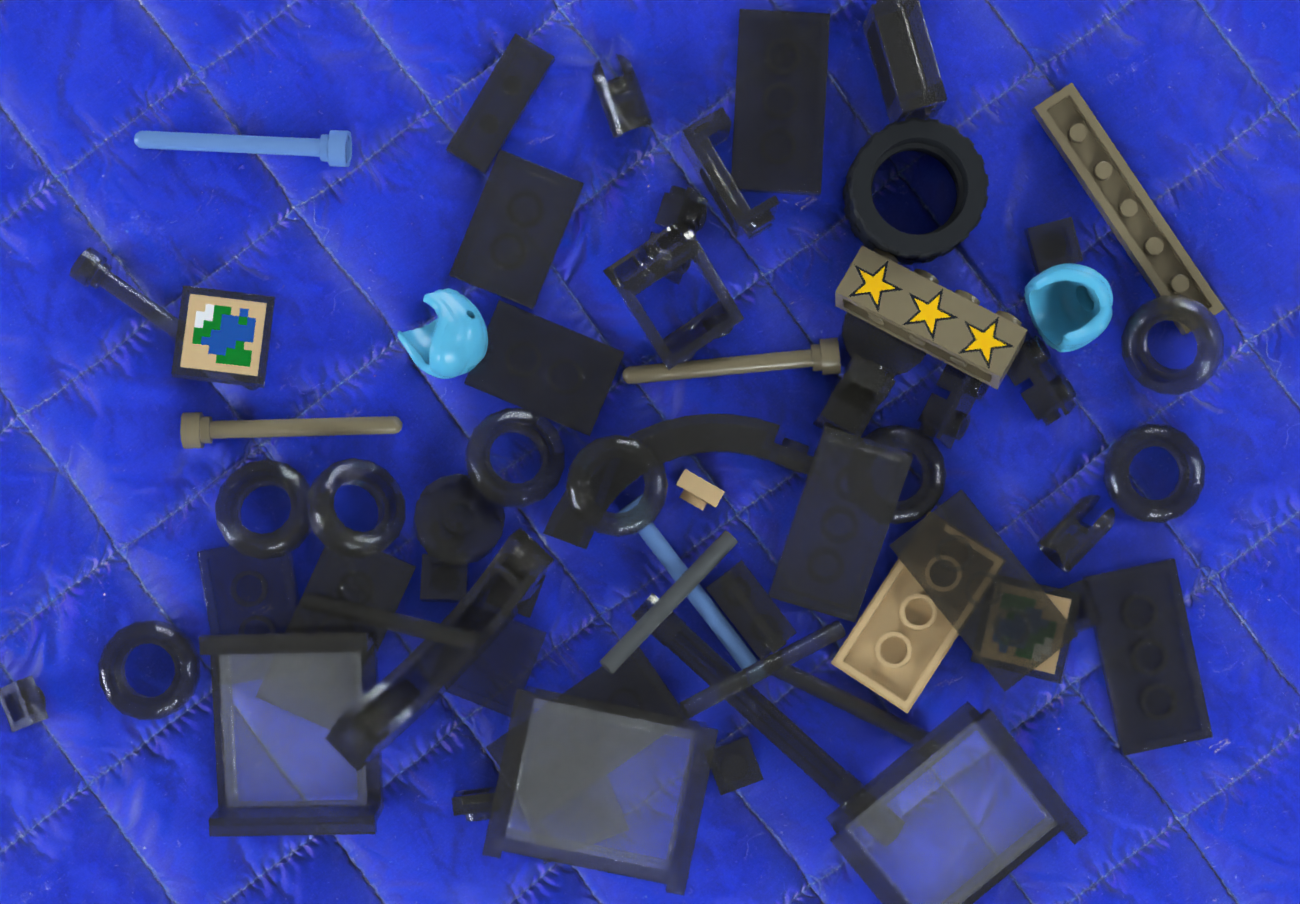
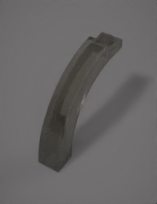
(675, 440)
(434, 666)

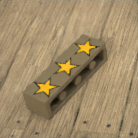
(930, 316)

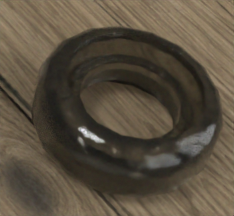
(1197, 319)
(530, 425)
(931, 465)
(1190, 473)
(579, 485)
(235, 491)
(332, 531)
(112, 670)

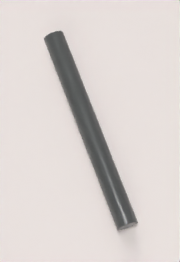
(668, 602)

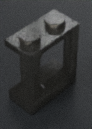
(698, 145)

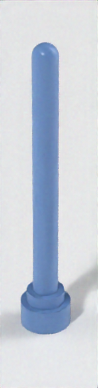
(331, 147)
(698, 596)

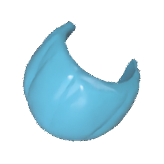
(1069, 305)
(452, 341)

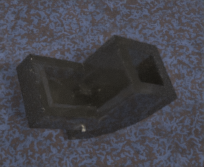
(855, 396)

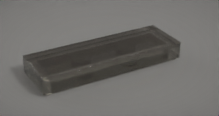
(500, 104)

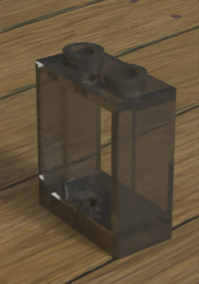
(904, 60)
(654, 261)

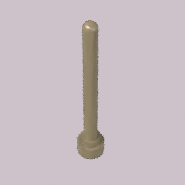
(820, 357)
(201, 429)

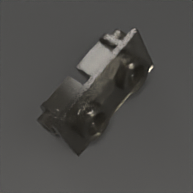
(690, 209)
(1048, 389)
(950, 415)
(751, 610)

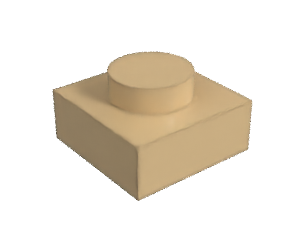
(698, 491)

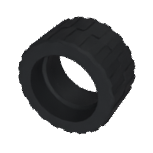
(946, 146)

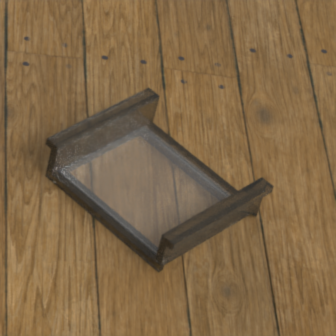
(270, 726)
(601, 787)
(951, 815)

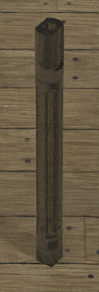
(754, 707)

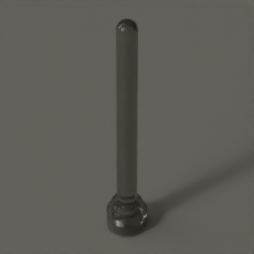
(94, 271)

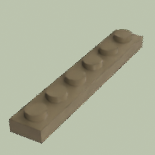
(1122, 199)

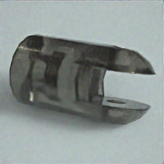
(621, 98)
(1072, 538)

